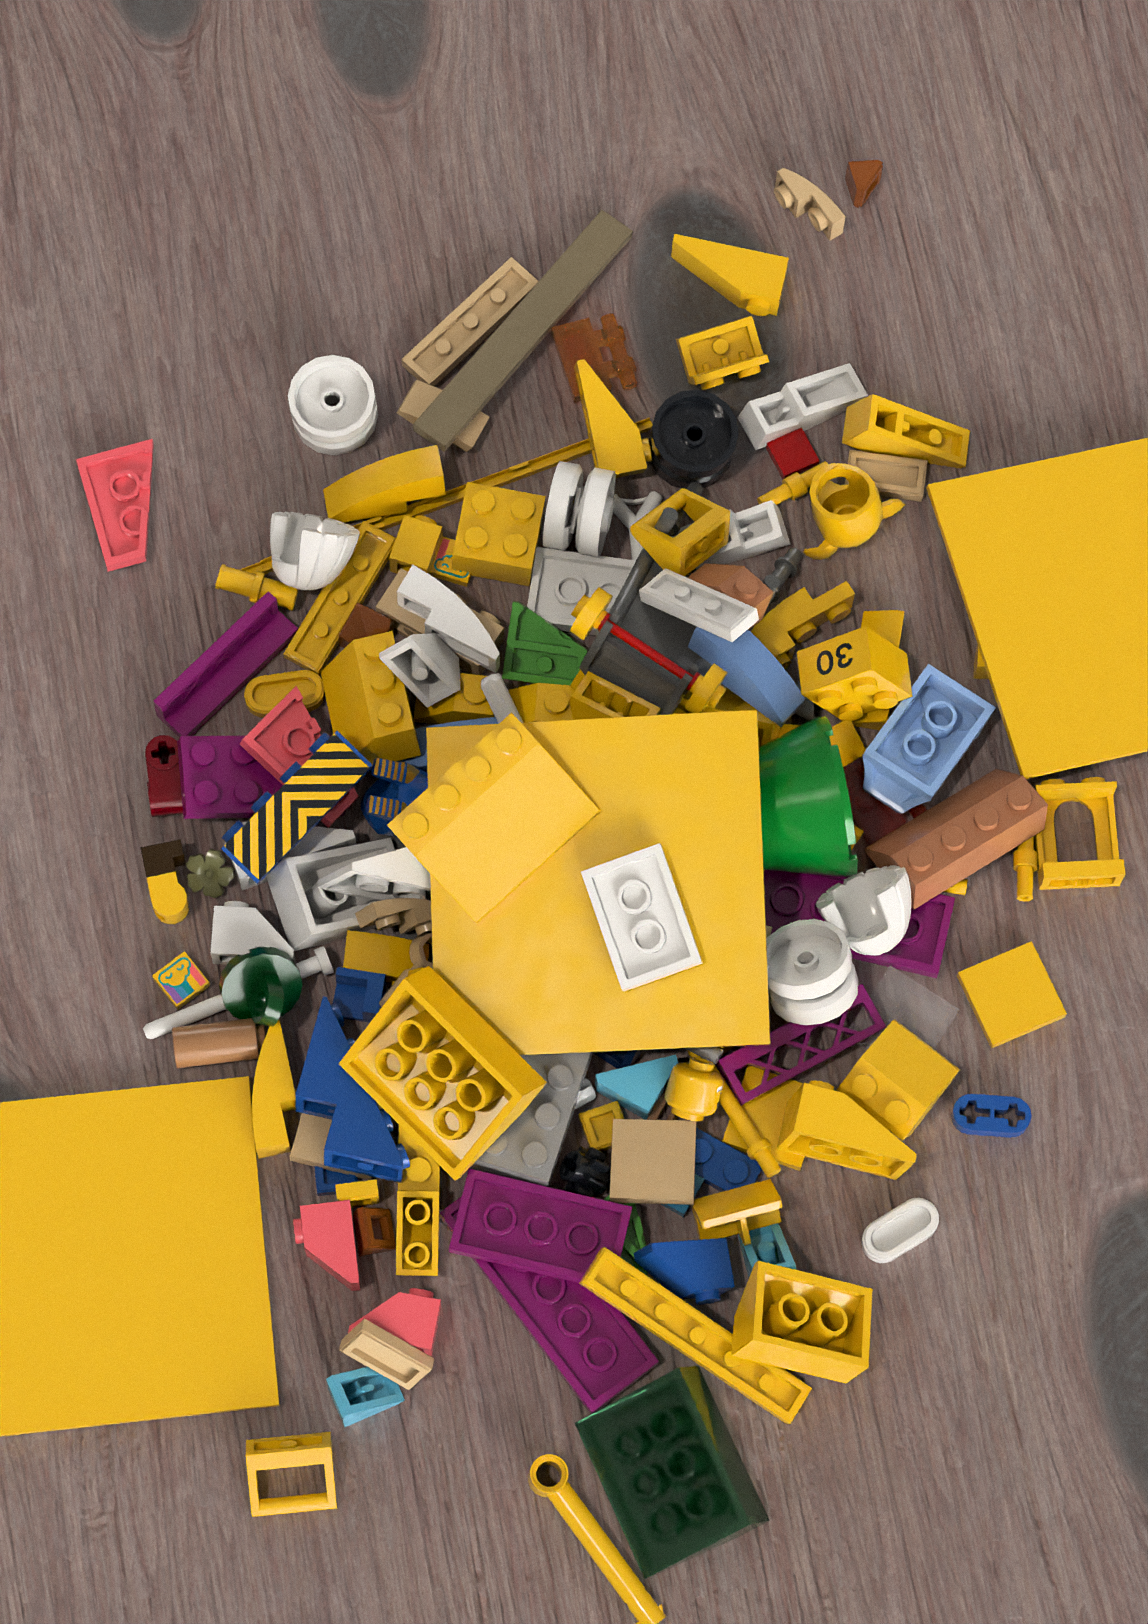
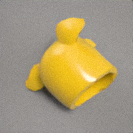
(847, 512)

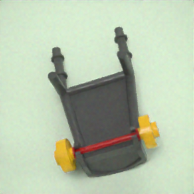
(649, 648)

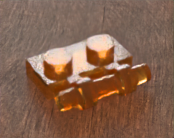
(578, 342)

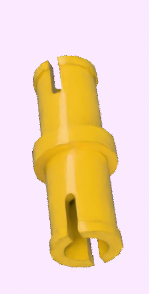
(255, 586)

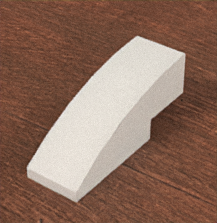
(801, 404)
(751, 534)
(447, 617)

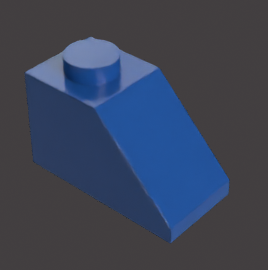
(690, 1268)

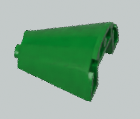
(806, 804)

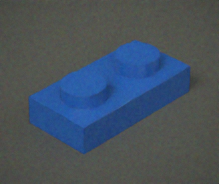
(723, 1165)

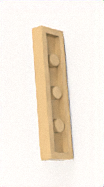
(469, 323)

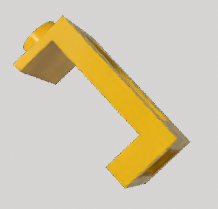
(1099, 799)

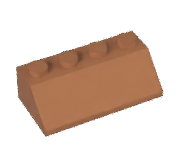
(962, 833)

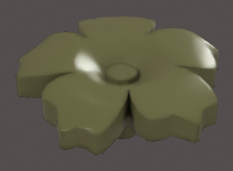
(209, 873)

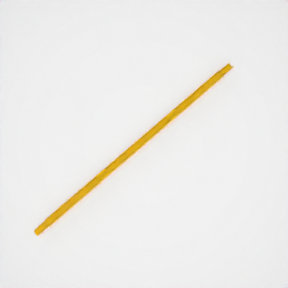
(457, 494)

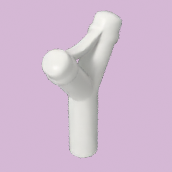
(628, 518)

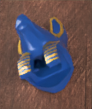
(393, 791)

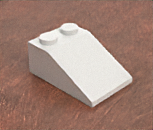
(381, 877)
(315, 914)

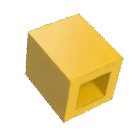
(416, 544)

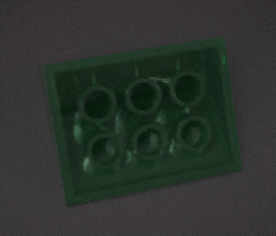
(671, 1471)

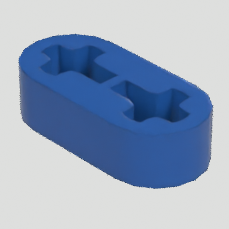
(990, 1125)

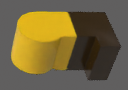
(166, 894)

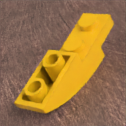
(798, 618)
(417, 1212)

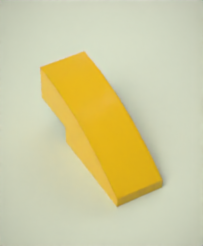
(386, 486)
(272, 1095)

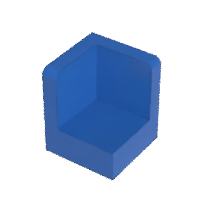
(359, 993)

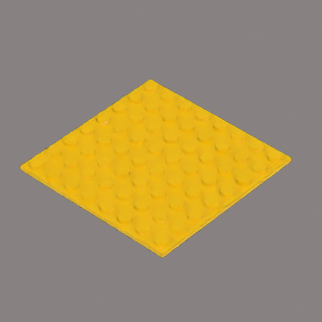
(1058, 599)
(539, 955)
(132, 1258)

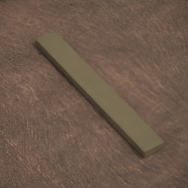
(522, 331)

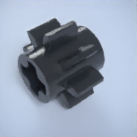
(585, 1172)

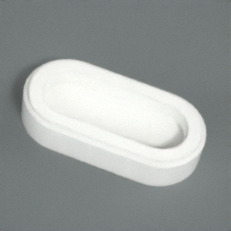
(900, 1230)

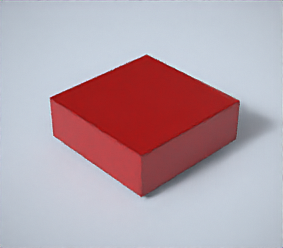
(792, 453)

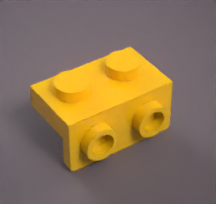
(721, 352)

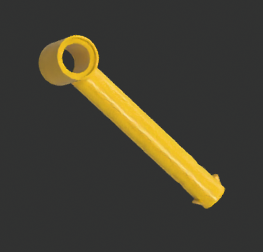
(596, 1541)

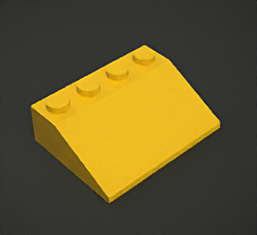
(493, 818)
(441, 1071)

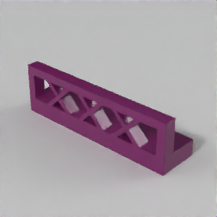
(225, 667)
(786, 1036)

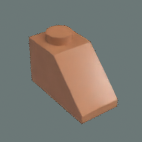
(737, 583)

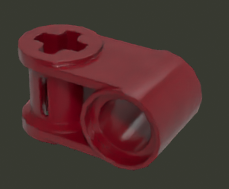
(163, 779)

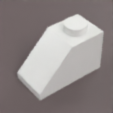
(424, 666)
(242, 928)

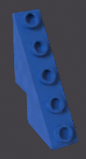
(359, 1131)

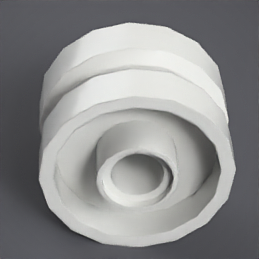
(338, 427)
(579, 509)
(810, 972)

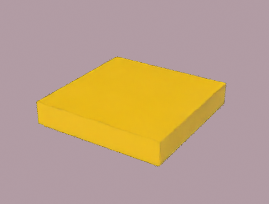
(1011, 994)
(766, 1115)

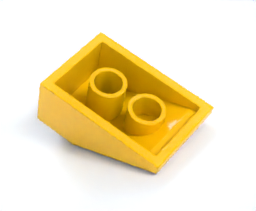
(840, 1132)

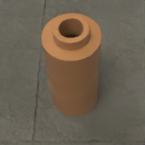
(217, 1042)

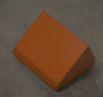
(862, 179)
(373, 1230)

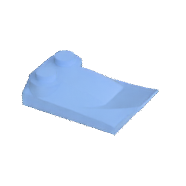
(923, 741)

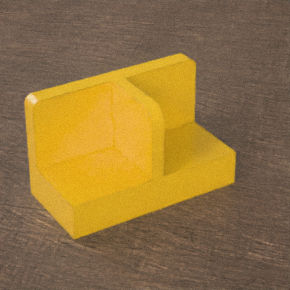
(737, 1211)

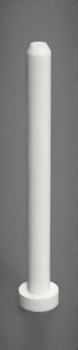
(215, 1004)

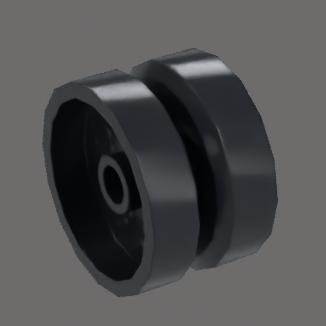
(698, 417)

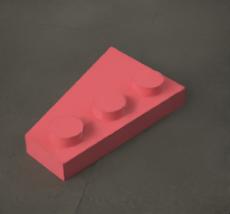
(119, 501)
(284, 739)

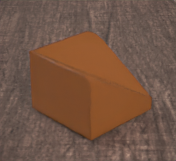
(363, 623)

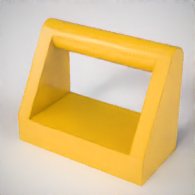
(694, 543)
(290, 1452)

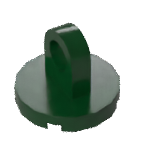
(260, 985)

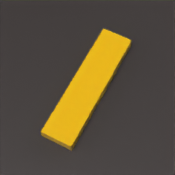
(326, 618)

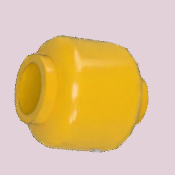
(694, 1089)

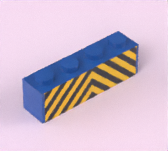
(296, 807)

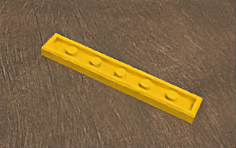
(692, 1334)

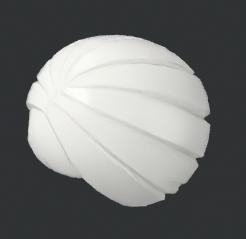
(309, 550)
(870, 908)

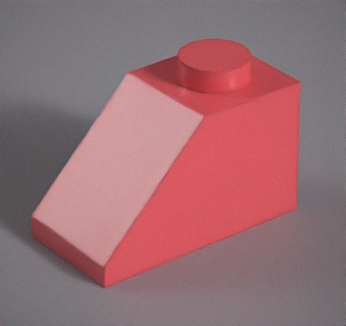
(330, 1239)
(409, 1317)

